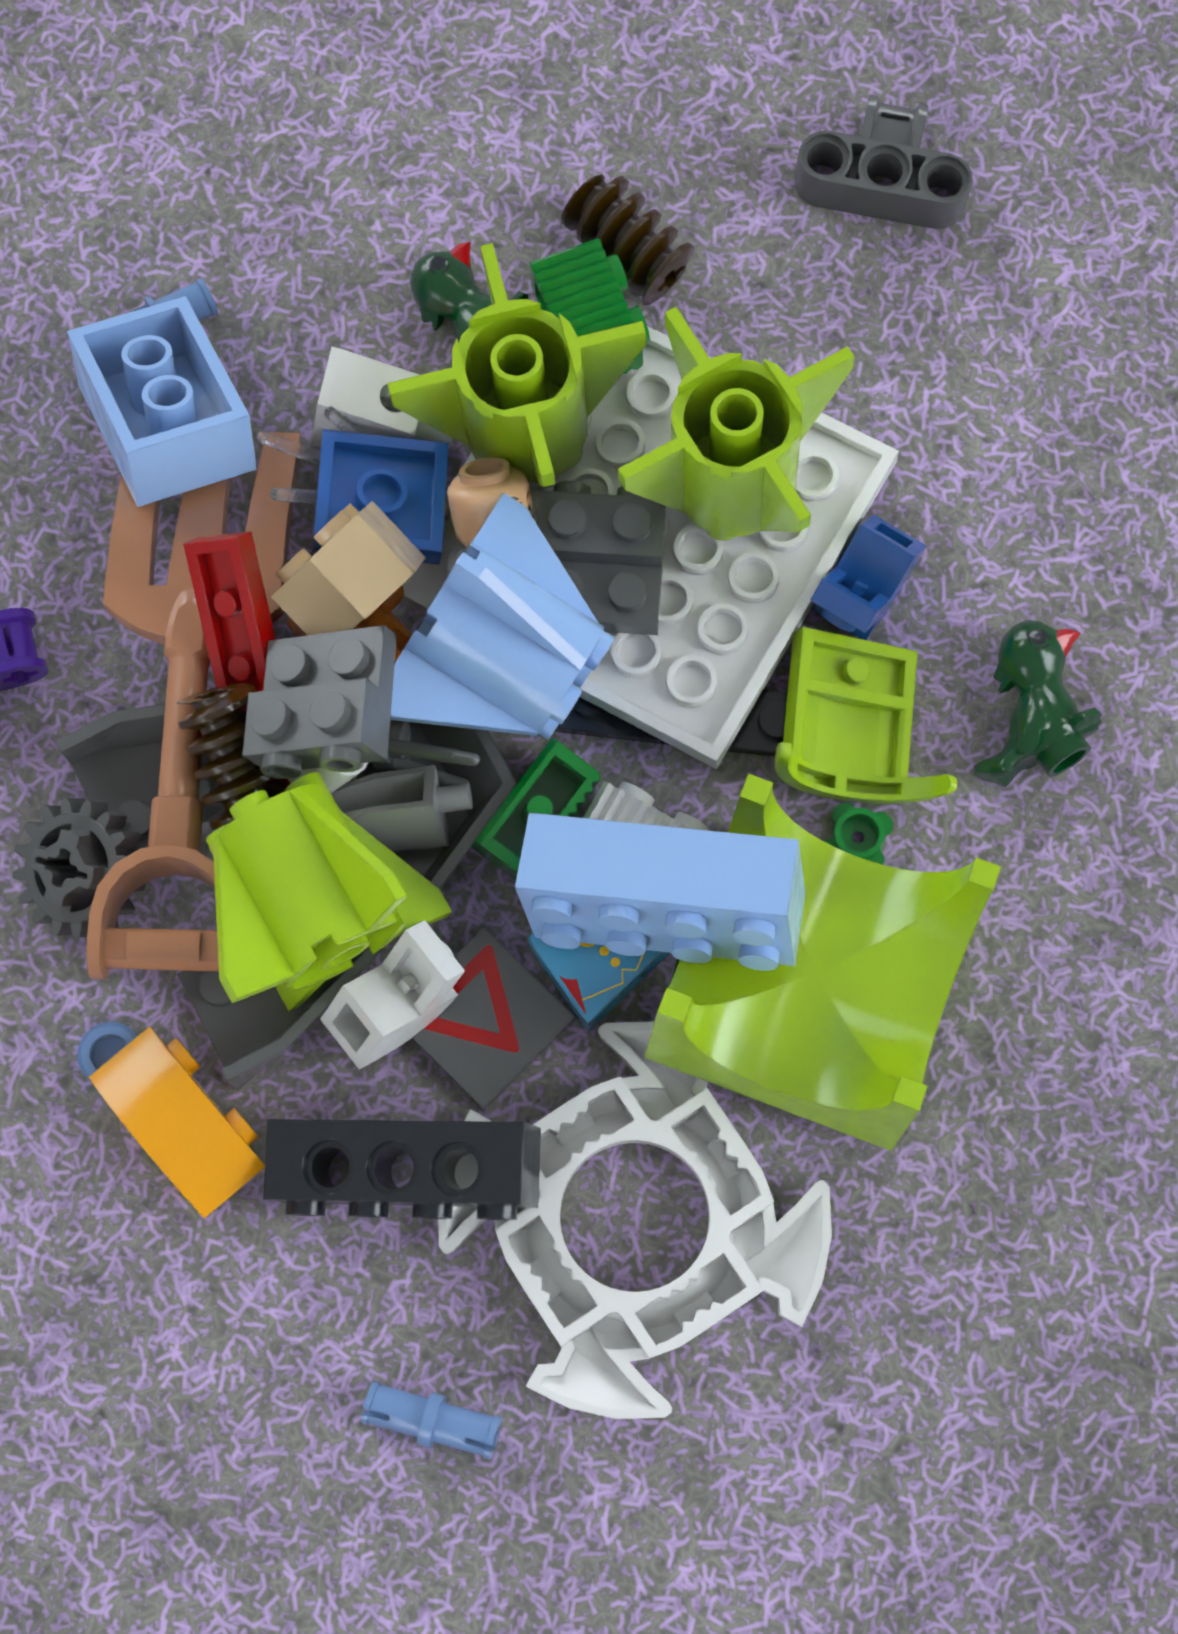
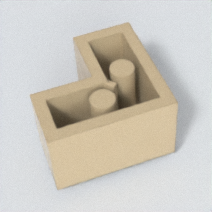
(352, 573)

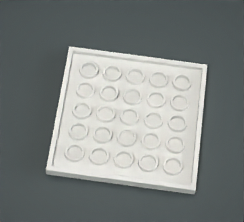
(722, 602)

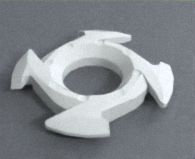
(740, 1258)

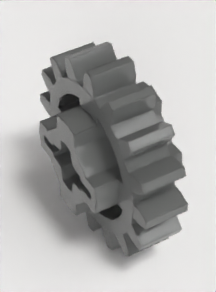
(70, 859)

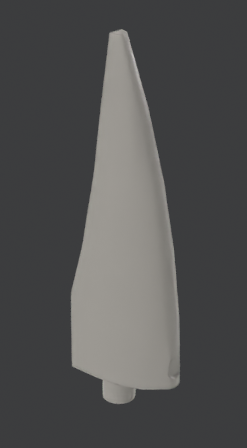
(400, 807)

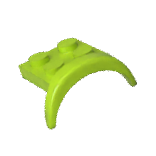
(852, 722)

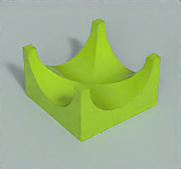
(859, 1010)

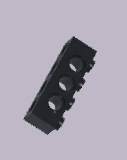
(303, 1149)

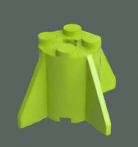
(520, 383)
(735, 438)
(306, 893)

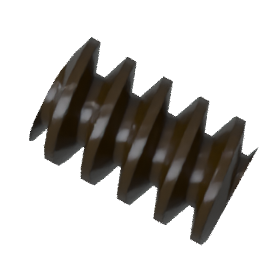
(645, 256)
(222, 726)

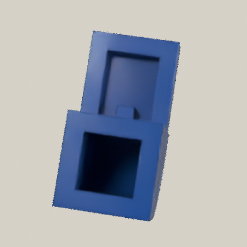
(867, 577)

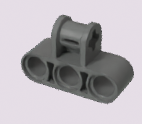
(888, 149)

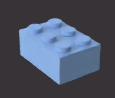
(162, 401)

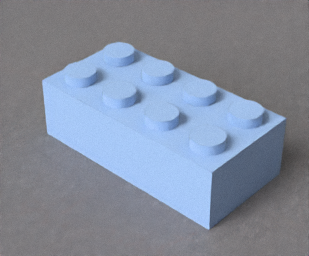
(662, 890)

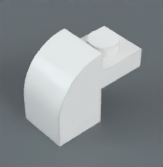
(395, 998)

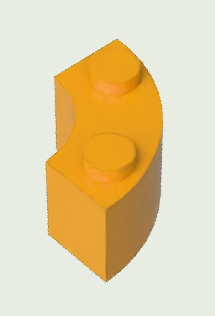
(177, 1121)

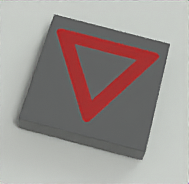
(493, 1023)

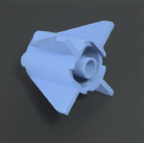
(501, 637)

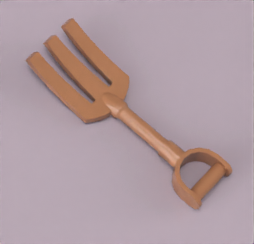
(172, 618)

